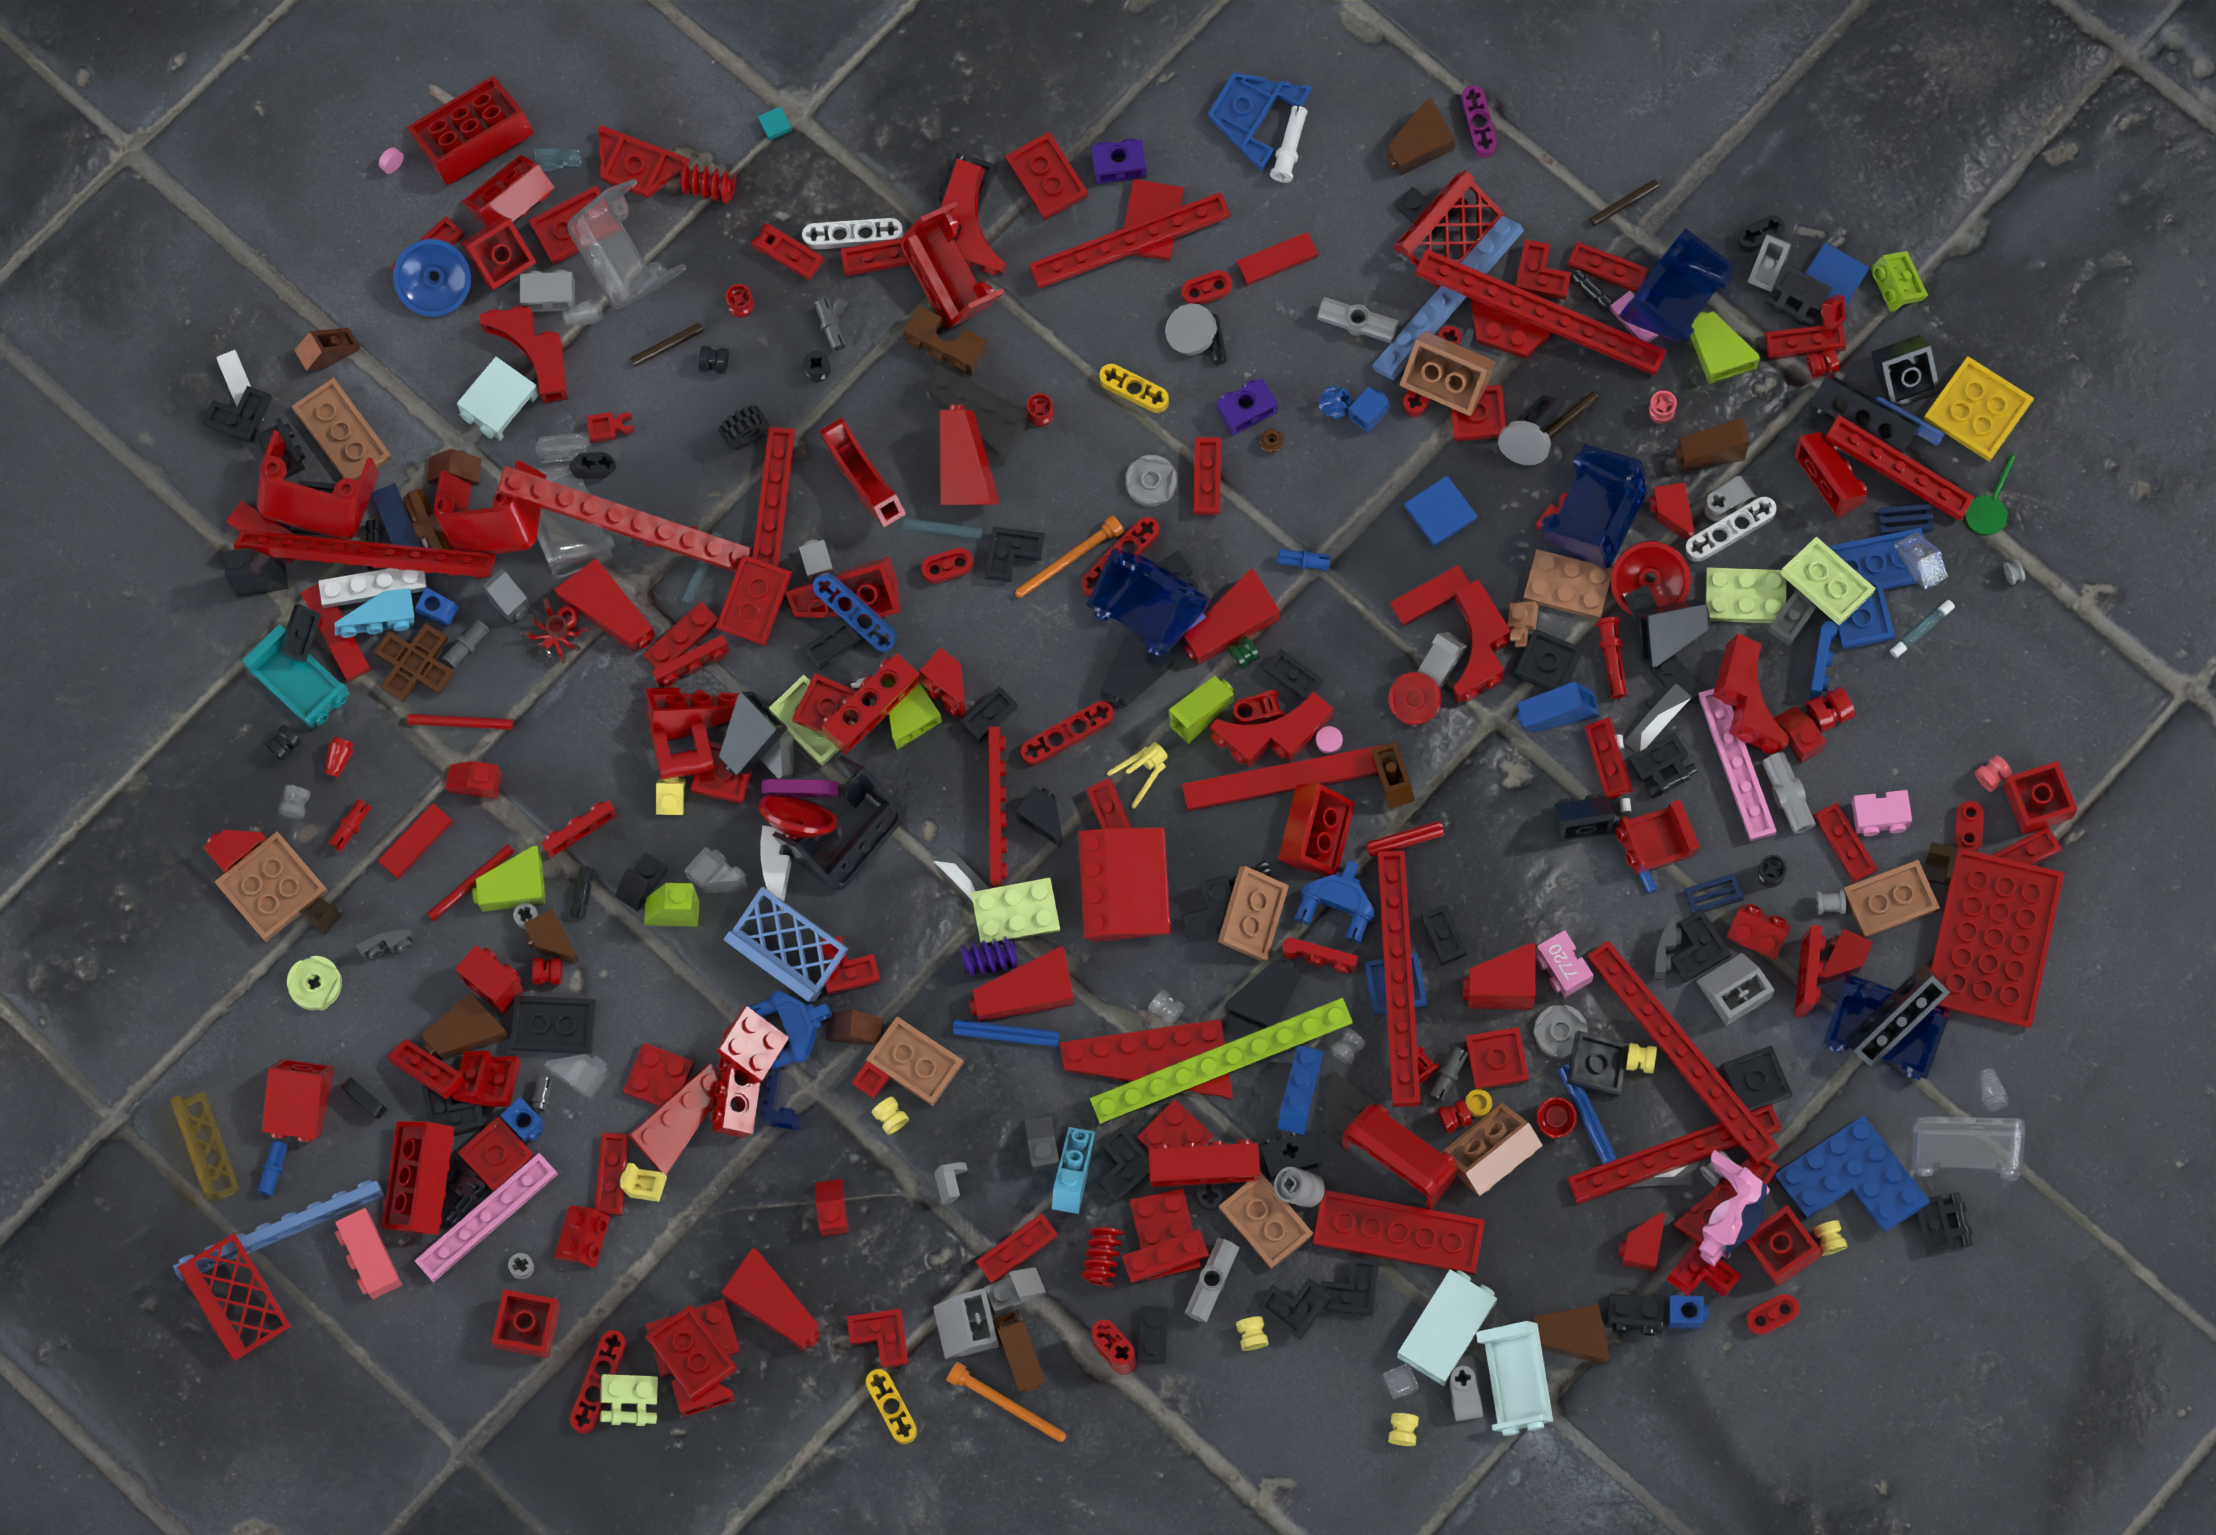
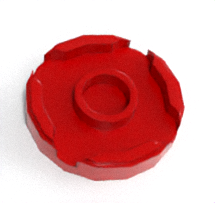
(1415, 698)

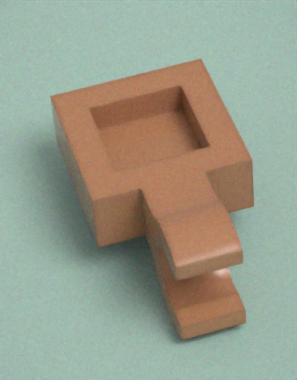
(1520, 620)

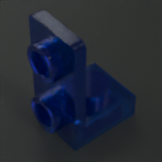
(784, 1117)

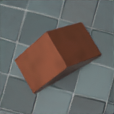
(456, 463)
(854, 1028)

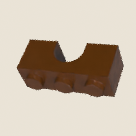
(962, 354)

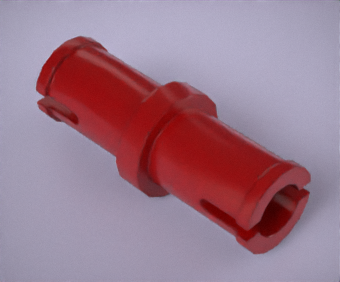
(349, 825)

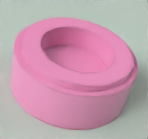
(391, 160)
(1329, 740)

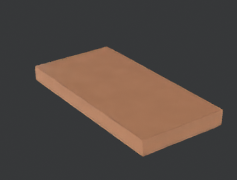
(340, 430)

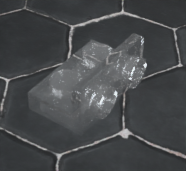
(562, 447)

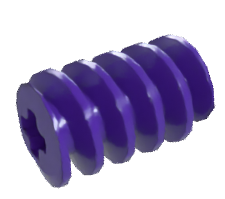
(989, 956)

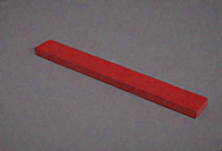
(1129, 240)
(1279, 779)
(1661, 1158)

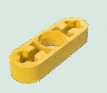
(1147, 403)
(888, 1385)

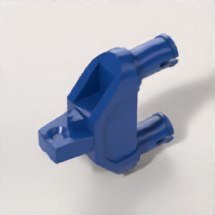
(1340, 893)
(799, 1023)

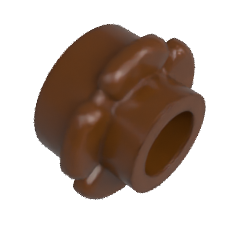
(1271, 447)

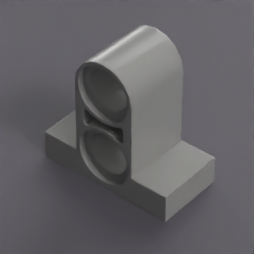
(1443, 657)

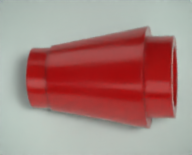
(337, 756)

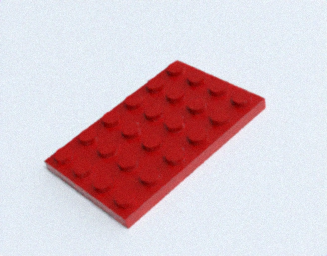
(1996, 936)

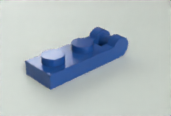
(1823, 658)

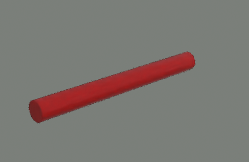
(455, 721)
(469, 883)

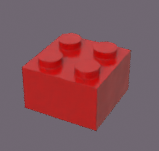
(498, 252)
(2040, 797)
(489, 978)
(1783, 1246)
(526, 1324)

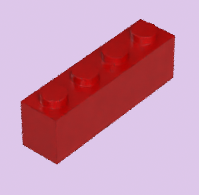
(1204, 1164)

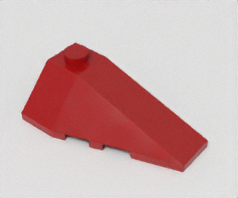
(871, 582)
(676, 711)

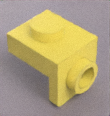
(670, 796)
(642, 1183)

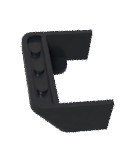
(858, 832)

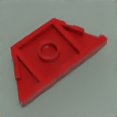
(631, 158)
(1505, 331)

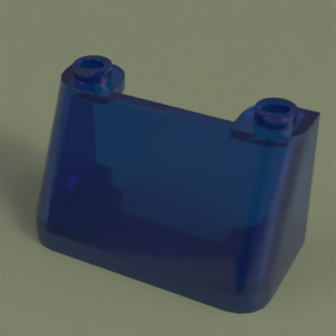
(1678, 288)
(1598, 505)
(1146, 600)
(1862, 997)

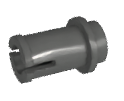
(541, 1094)

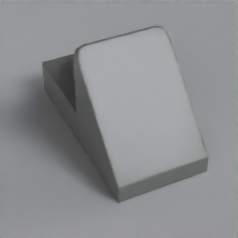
(1769, 262)
(1016, 1289)

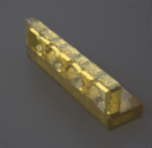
(195, 1150)

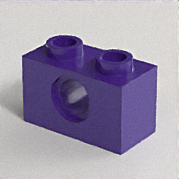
(1109, 171)
(1239, 419)

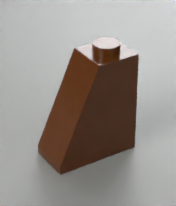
(1420, 140)
(1713, 446)
(463, 1029)
(1574, 1334)
(1019, 1351)

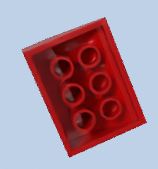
(470, 130)
(1124, 883)

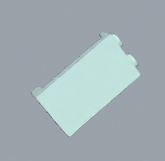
(1447, 1326)
(1517, 1377)

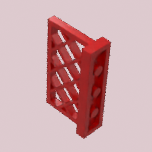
(1438, 210)
(211, 1307)

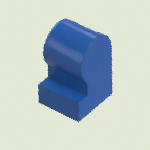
(436, 608)

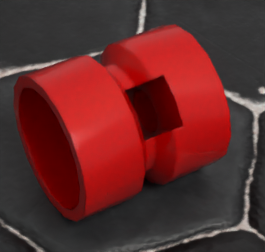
(1831, 709)

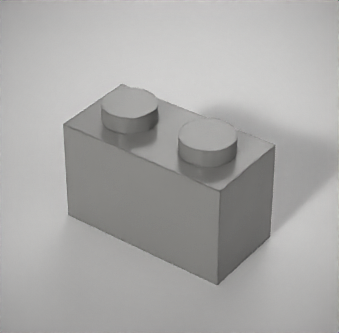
(547, 290)

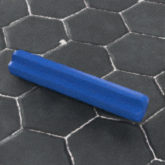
(1925, 431)

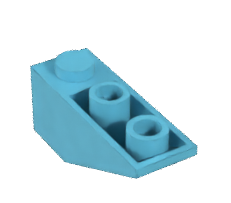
(385, 611)
(1073, 1170)

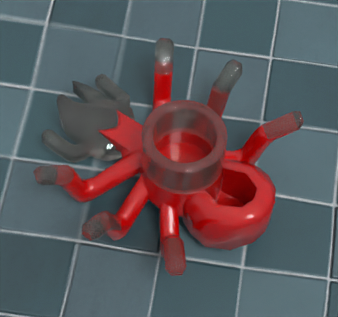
(558, 628)

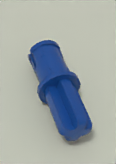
(1303, 559)
(272, 1168)

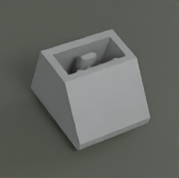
(1736, 988)
(966, 1324)

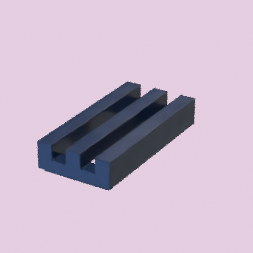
(1900, 510)
(1711, 884)

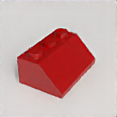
(509, 192)
(1830, 474)
(1316, 829)

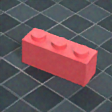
(367, 1254)

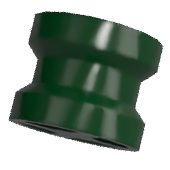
(1243, 652)

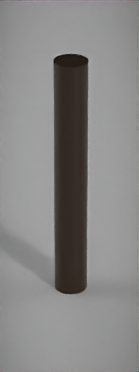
(1624, 202)
(667, 344)
(1572, 414)

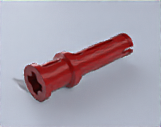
(1611, 646)

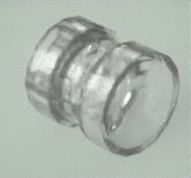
(294, 802)
(1167, 1008)
(1347, 1046)

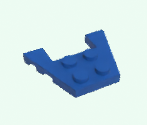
(1244, 107)

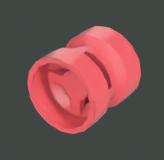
(1662, 400)
(1993, 773)

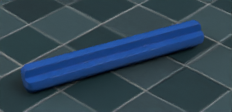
(1006, 1032)
(1589, 1119)

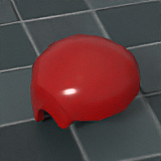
(1555, 1117)

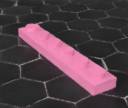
(1738, 768)
(486, 1217)

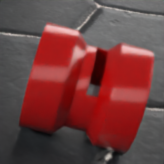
(738, 295)
(1822, 363)
(1040, 404)
(547, 971)
(1448, 1116)

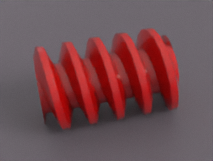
(707, 183)
(1100, 1256)

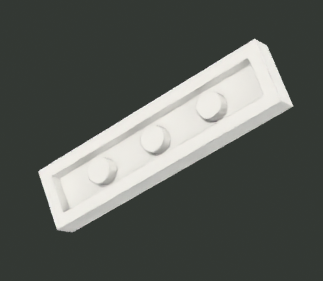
(367, 585)

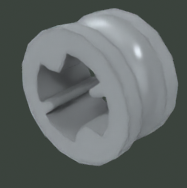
(2014, 571)
(523, 907)
(518, 1274)

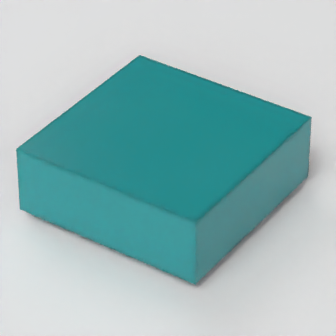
(775, 123)

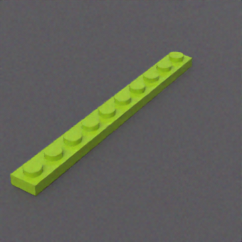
(1221, 1060)

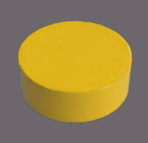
(1478, 1103)

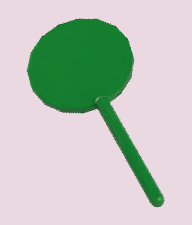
(1987, 513)

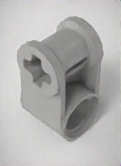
(1730, 497)
(1465, 1399)

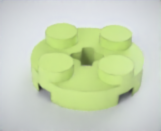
(308, 969)

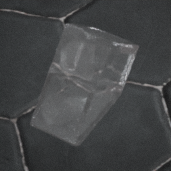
(715, 875)

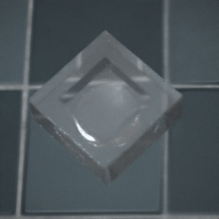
(1401, 1381)

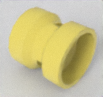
(1641, 1058)
(888, 1112)
(1831, 1240)
(1252, 1333)
(1403, 1427)

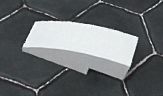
(774, 864)

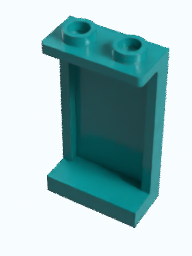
(301, 686)

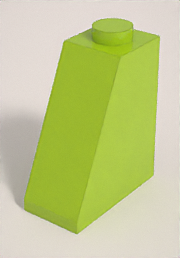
(1721, 348)
(1200, 708)
(912, 716)
(512, 883)
(672, 906)

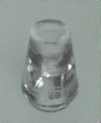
(584, 313)
(1992, 1091)

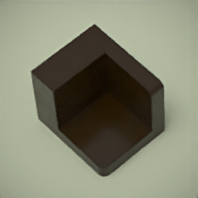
(1940, 863)
(321, 916)

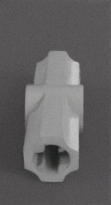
(1342, 315)
(1788, 793)
(1218, 1264)

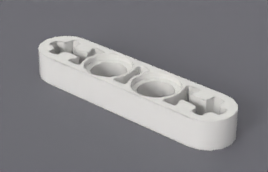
(852, 229)
(1732, 532)

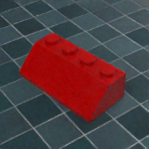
(417, 1177)

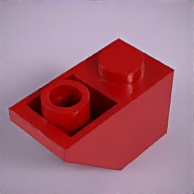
(1847, 956)

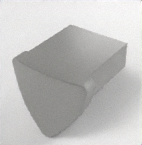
(947, 1181)

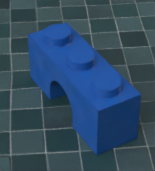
(1300, 1090)

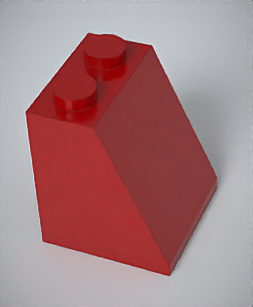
(1503, 981)
(297, 1099)

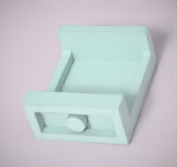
(496, 398)

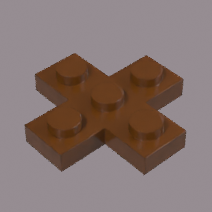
(414, 662)

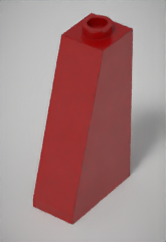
(963, 460)
(605, 605)
(1237, 614)
(1025, 990)
(767, 1299)

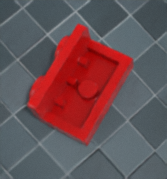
(1759, 930)
(582, 1235)

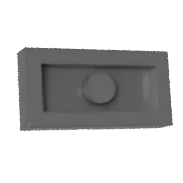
(1792, 617)

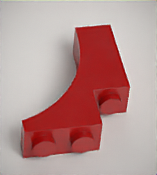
(964, 189)
(542, 350)
(859, 471)
(1487, 633)
(1739, 687)
(1285, 734)

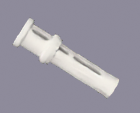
(1287, 154)

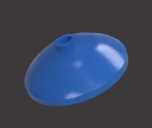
(422, 292)

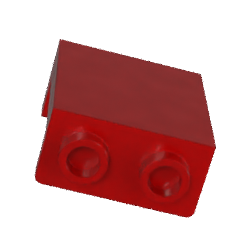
(1657, 838)

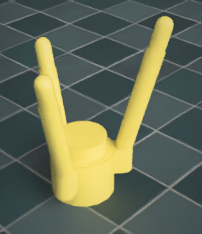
(1149, 757)

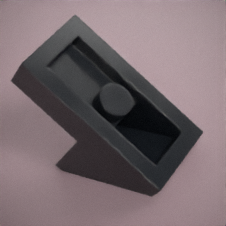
(640, 881)

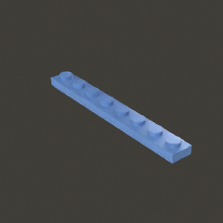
(1446, 301)
(292, 1223)

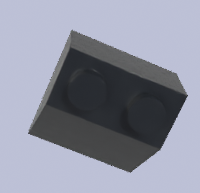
(1906, 370)
(1583, 817)

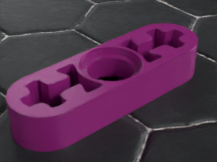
(1476, 132)
(800, 788)

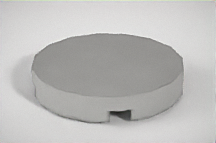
(1190, 329)
(1524, 443)
(1151, 480)
(1556, 1030)

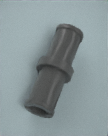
(830, 324)
(465, 644)
(1448, 1074)

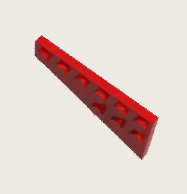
(1147, 1051)

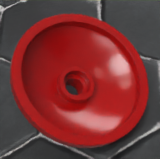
(1666, 563)
(797, 816)

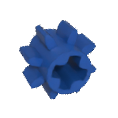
(1335, 401)

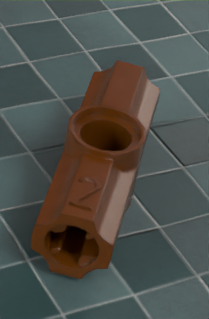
(424, 520)

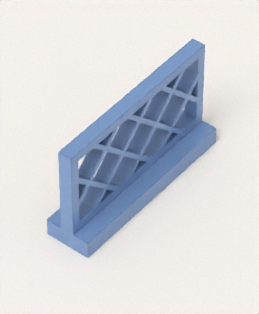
(772, 963)

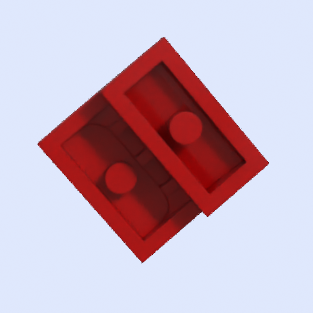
(487, 1079)

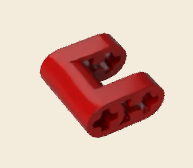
(685, 762)
(1120, 1346)

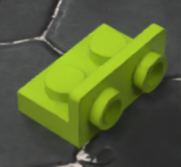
(1898, 280)

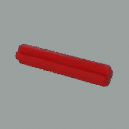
(1405, 838)

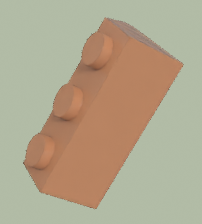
(1447, 373)
(1492, 1148)

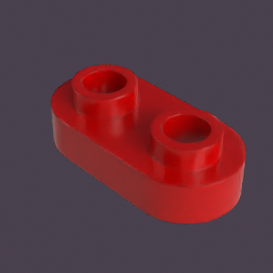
(1205, 287)
(946, 564)
(1969, 826)
(1771, 1314)

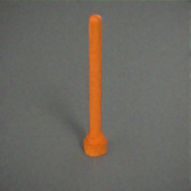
(1110, 529)
(961, 1376)

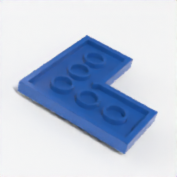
(1884, 569)
(1854, 1162)

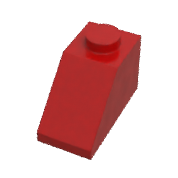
(1672, 509)
(1804, 735)
(474, 779)
(232, 846)
(831, 1208)
(1643, 1244)
(712, 1398)

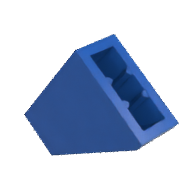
(1558, 708)

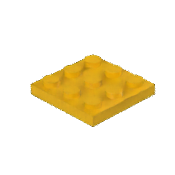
(1978, 409)

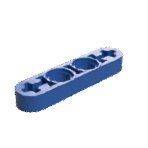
(858, 608)

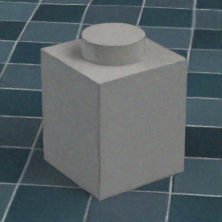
(815, 559)

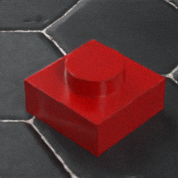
(1833, 311)
(870, 1080)

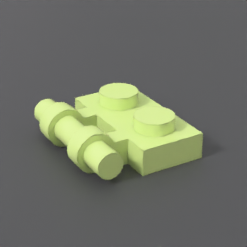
(628, 1390)

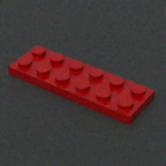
(1398, 1232)

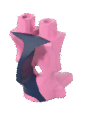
(1736, 1218)

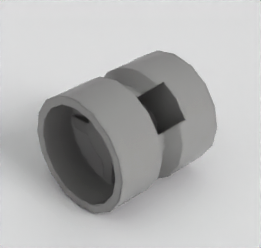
(1299, 1187)

